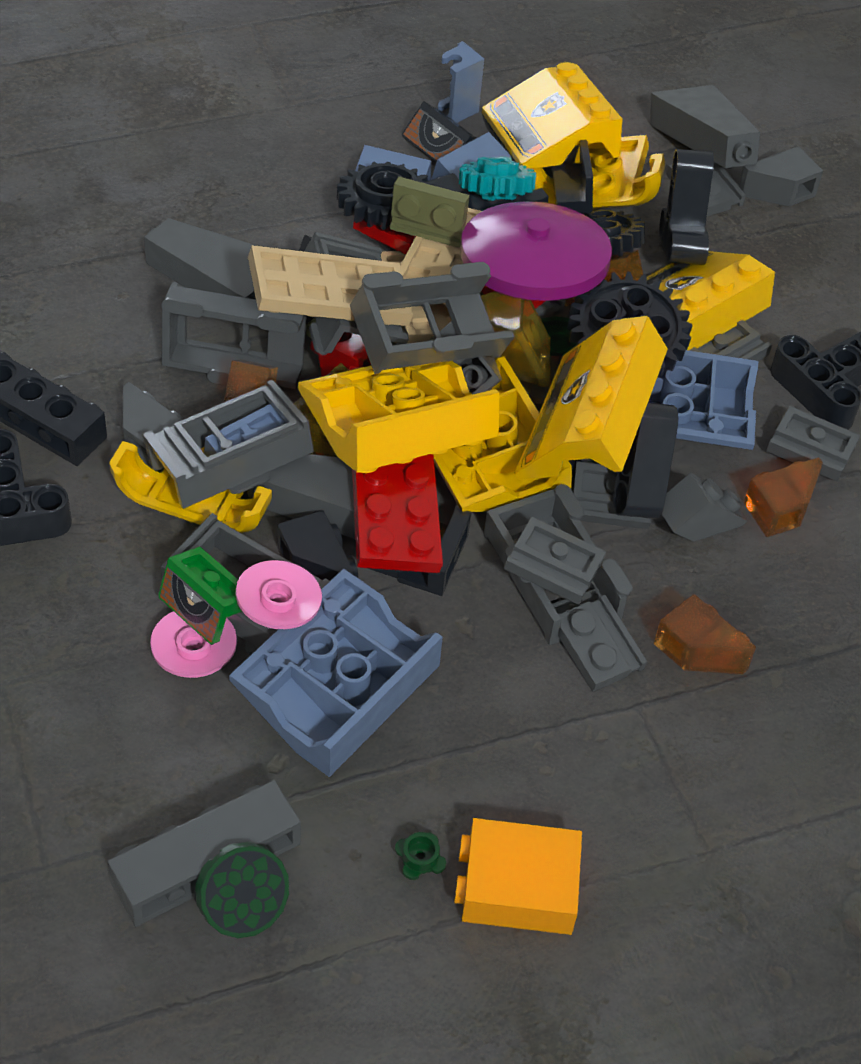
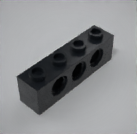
(49, 412)

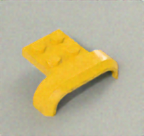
(619, 179)
(159, 493)

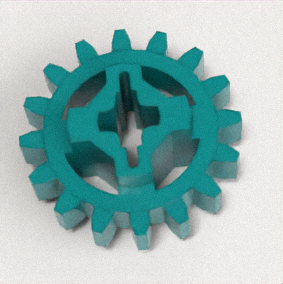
(497, 178)

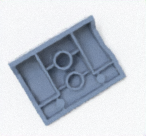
(711, 398)
(337, 674)

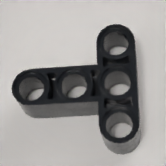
(684, 219)
(821, 381)
(645, 476)
(28, 511)

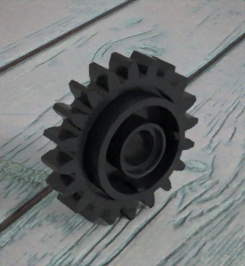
(370, 191)

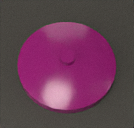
(537, 250)

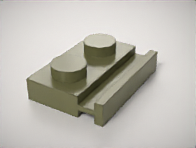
(429, 211)

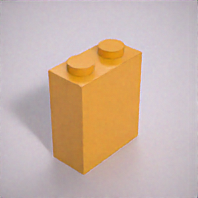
(520, 876)

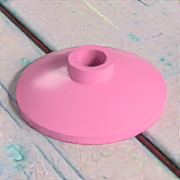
(278, 594)
(173, 643)

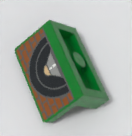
(200, 592)

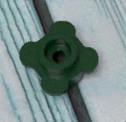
(422, 843)

